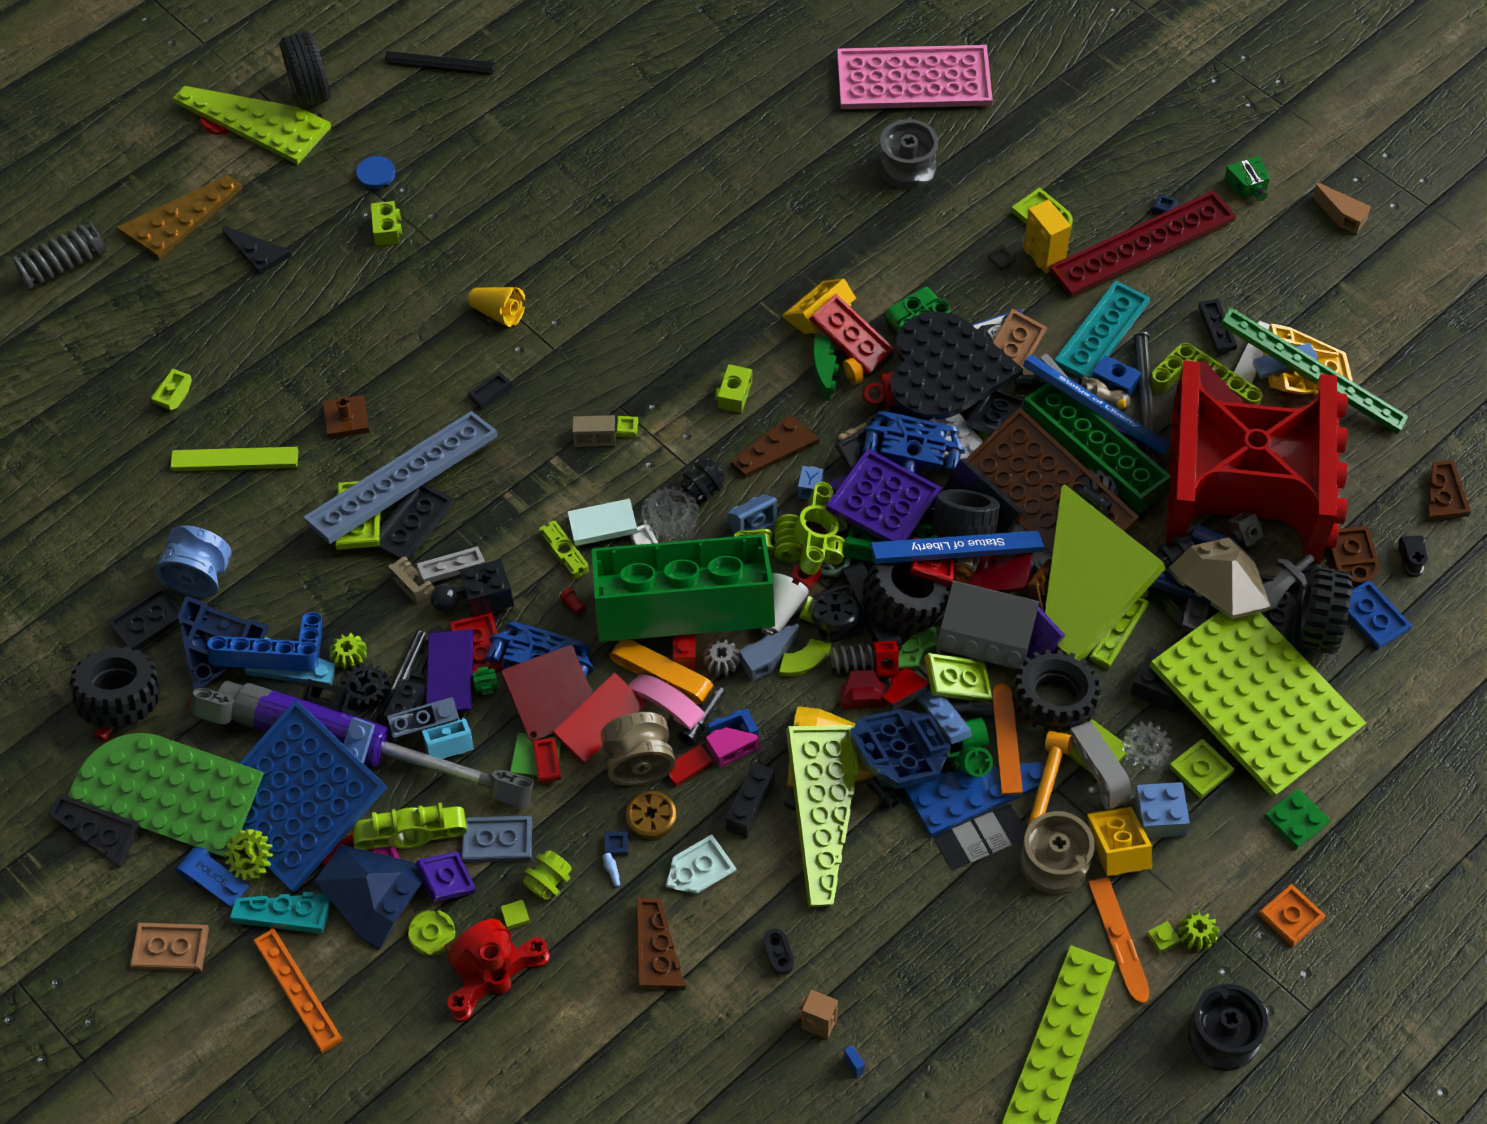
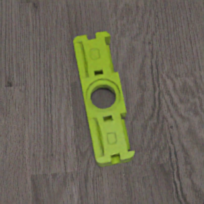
(572, 559)

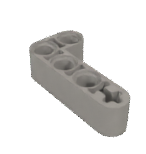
(1103, 765)

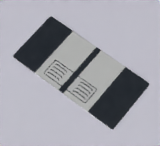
(981, 837)

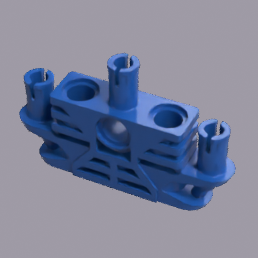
(921, 435)
(530, 643)

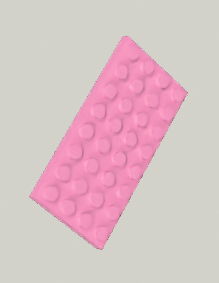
(914, 77)

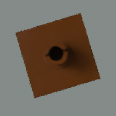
(346, 416)

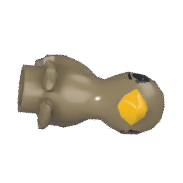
(1115, 398)

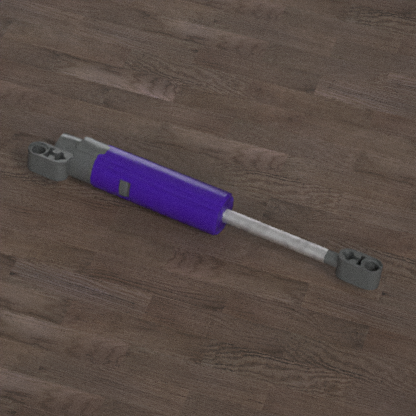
(262, 707)

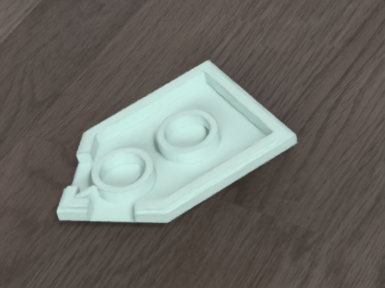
(699, 867)

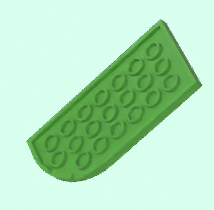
(169, 789)

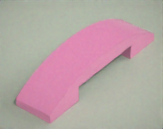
(668, 698)

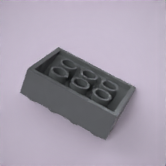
(987, 625)

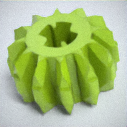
(347, 651)
(1190, 927)

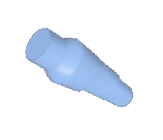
(611, 868)

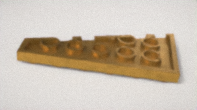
(172, 222)

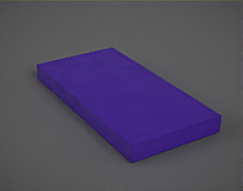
(451, 668)

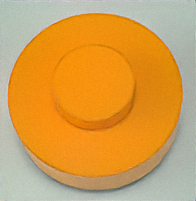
(853, 371)

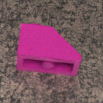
(730, 745)

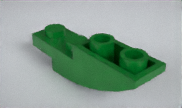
(825, 366)

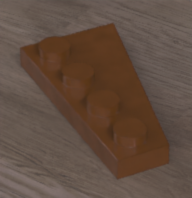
(774, 446)
(655, 948)

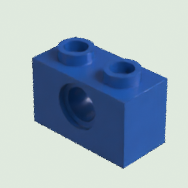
(1117, 375)

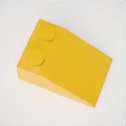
(1120, 841)

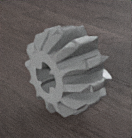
(721, 657)

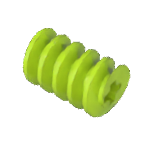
(786, 545)

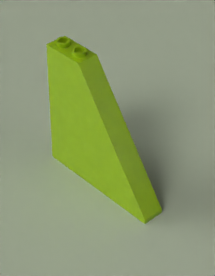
(1093, 574)

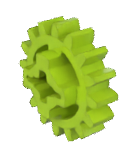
(246, 854)

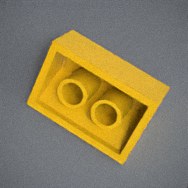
(800, 313)

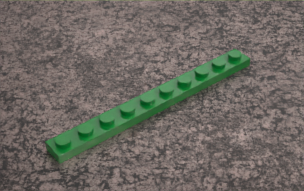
(1312, 368)

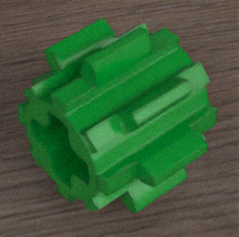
(485, 680)

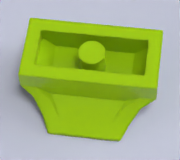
(172, 390)

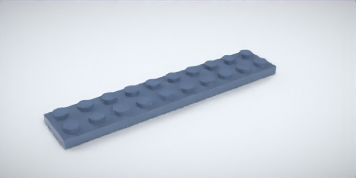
(400, 477)

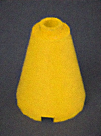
(499, 303)

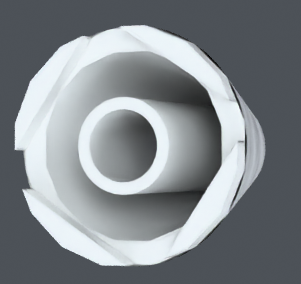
(786, 601)

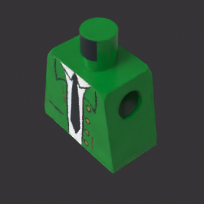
(1248, 178)

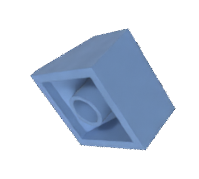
(754, 515)

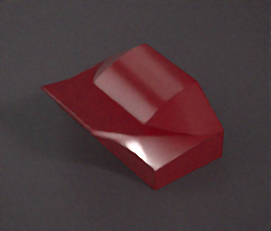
(862, 690)

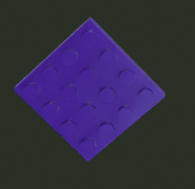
(883, 498)

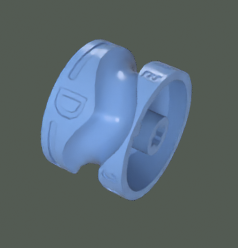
(192, 561)

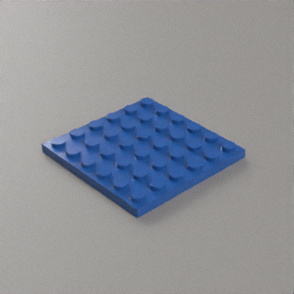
(307, 794)

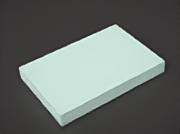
(602, 522)

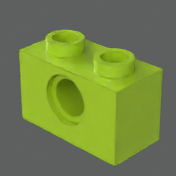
(734, 388)

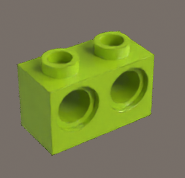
(385, 224)

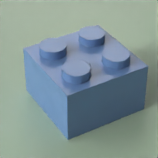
(1162, 809)

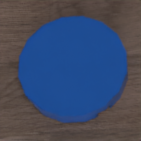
(375, 172)

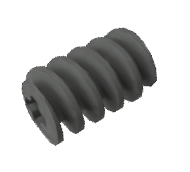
(852, 659)

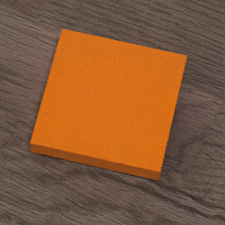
(1292, 915)

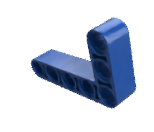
(270, 653)

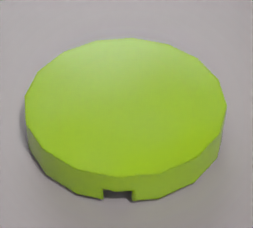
(430, 932)

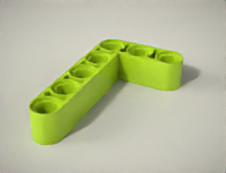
(1169, 372)

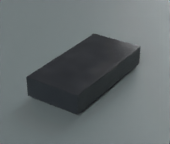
(490, 390)

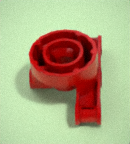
(485, 955)

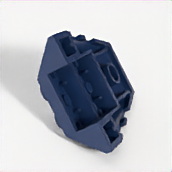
(369, 890)

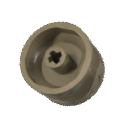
(637, 749)
(1057, 852)

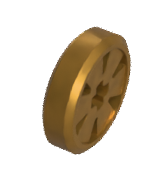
(653, 802)

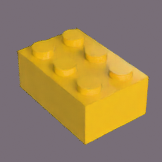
(1046, 235)

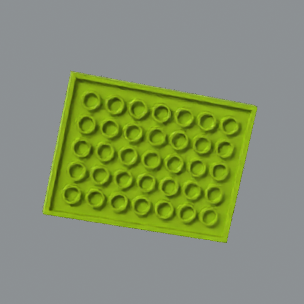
(1258, 697)

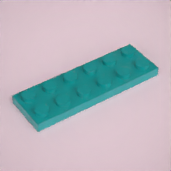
(1102, 330)

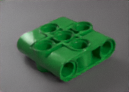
(913, 305)

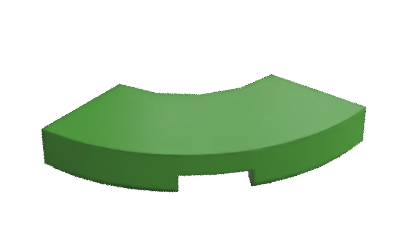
(916, 648)

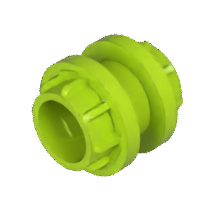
(547, 875)

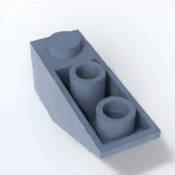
(764, 656)
(423, 717)

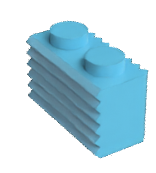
(448, 739)

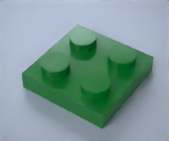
(1297, 819)

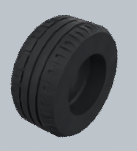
(305, 69)

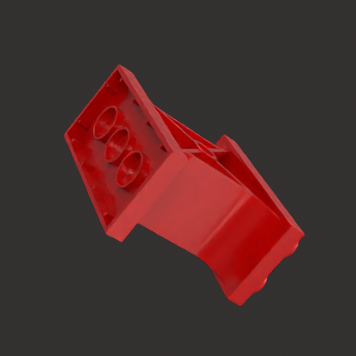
(1258, 461)

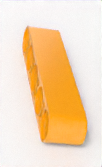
(648, 662)

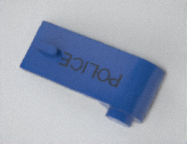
(211, 875)

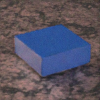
(854, 1061)

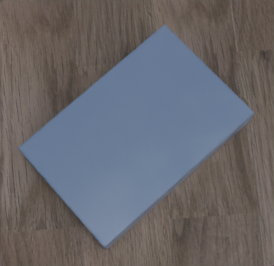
(497, 839)

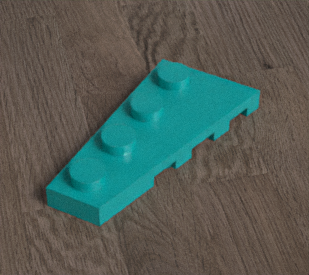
(287, 912)

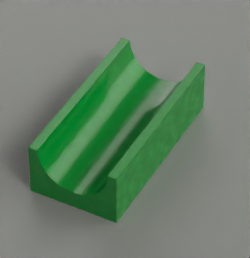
(683, 587)

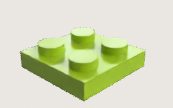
(1201, 768)

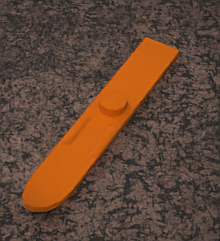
(1007, 740)
(1120, 939)

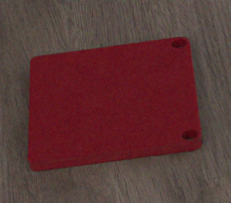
(1003, 572)
(547, 690)

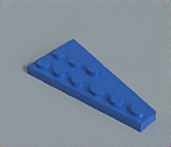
(961, 797)

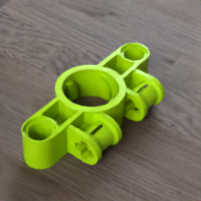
(819, 547)
(409, 827)

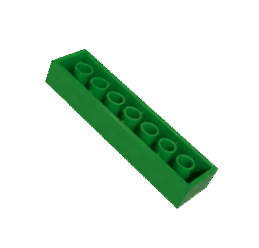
(1098, 446)

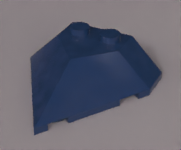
(200, 624)

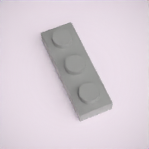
(449, 565)

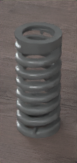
(33, 255)

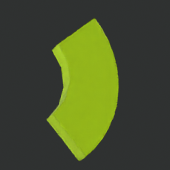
(808, 658)

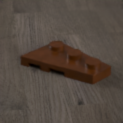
(1446, 493)
(1039, 584)

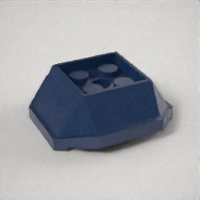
(900, 747)

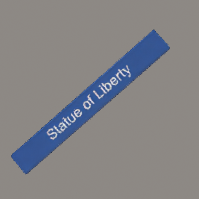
(1096, 404)
(956, 547)

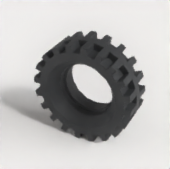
(1061, 670)

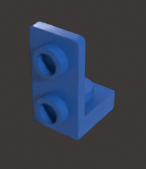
(736, 719)

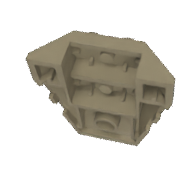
(1224, 576)

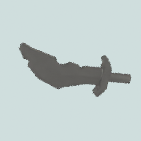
(1291, 573)

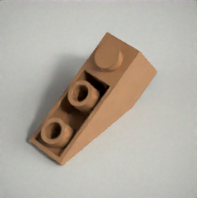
(1344, 210)

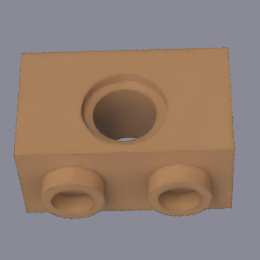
(818, 1014)

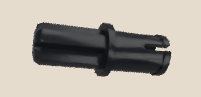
(973, 708)

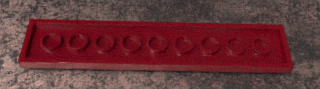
(1142, 243)

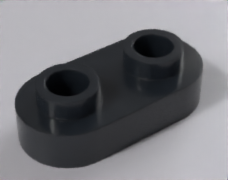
(778, 953)

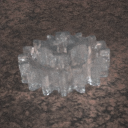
(1146, 745)

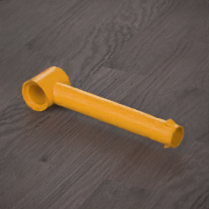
(1057, 745)

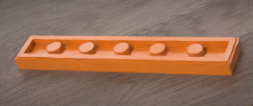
(298, 990)

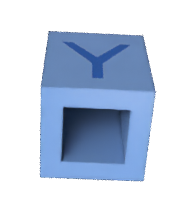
(808, 479)

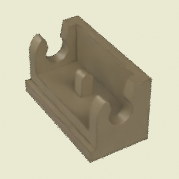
(594, 431)
(409, 580)

